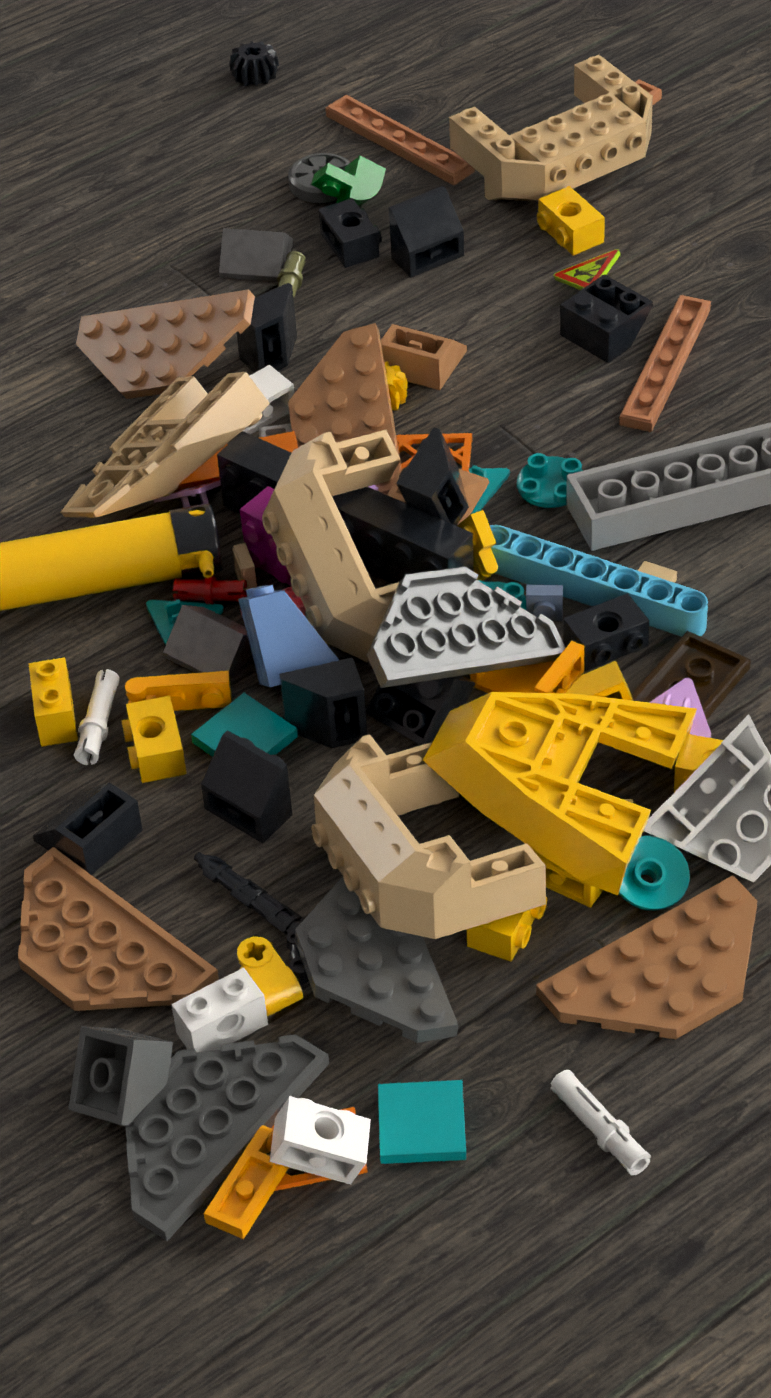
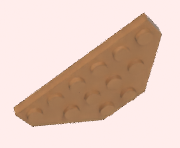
(155, 344)
(346, 394)
(97, 946)
(665, 972)

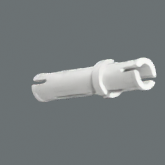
(94, 727)
(611, 1133)

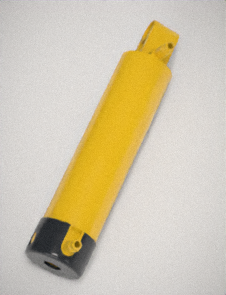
(110, 557)

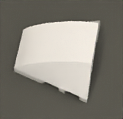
(724, 806)

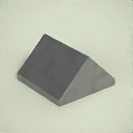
(253, 254)
(207, 642)

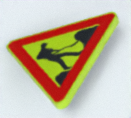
(588, 271)

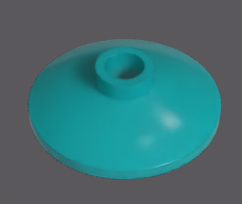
(664, 865)

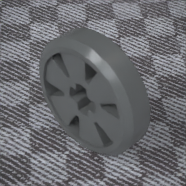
(302, 172)

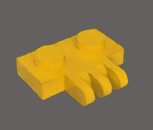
(483, 540)

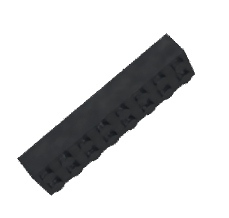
(386, 532)

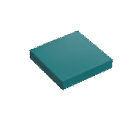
(247, 720)
(421, 1122)

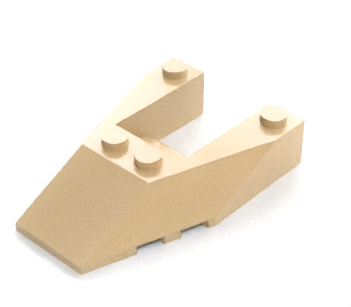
(169, 443)

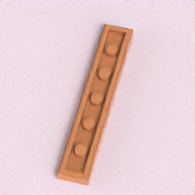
(399, 139)
(665, 363)

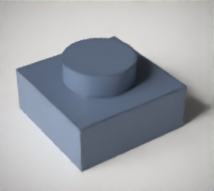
(545, 601)

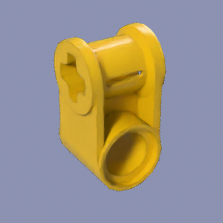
(269, 973)

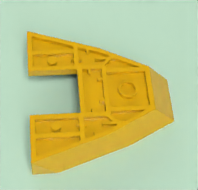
(523, 763)

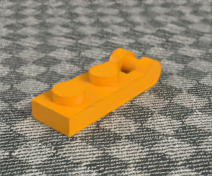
(186, 690)
(246, 1187)

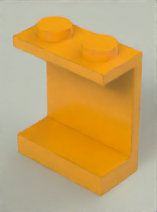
(536, 678)

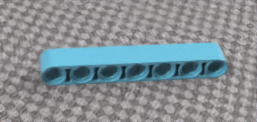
(596, 580)

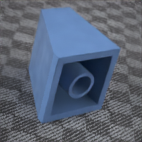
(280, 635)

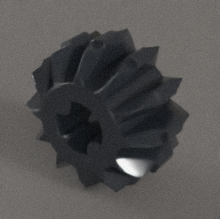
(253, 63)

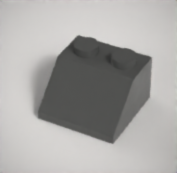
(118, 1073)

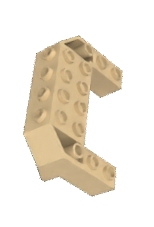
(566, 148)
(317, 543)
(407, 884)

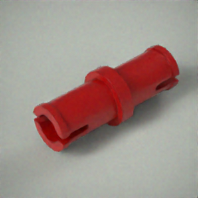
(209, 590)

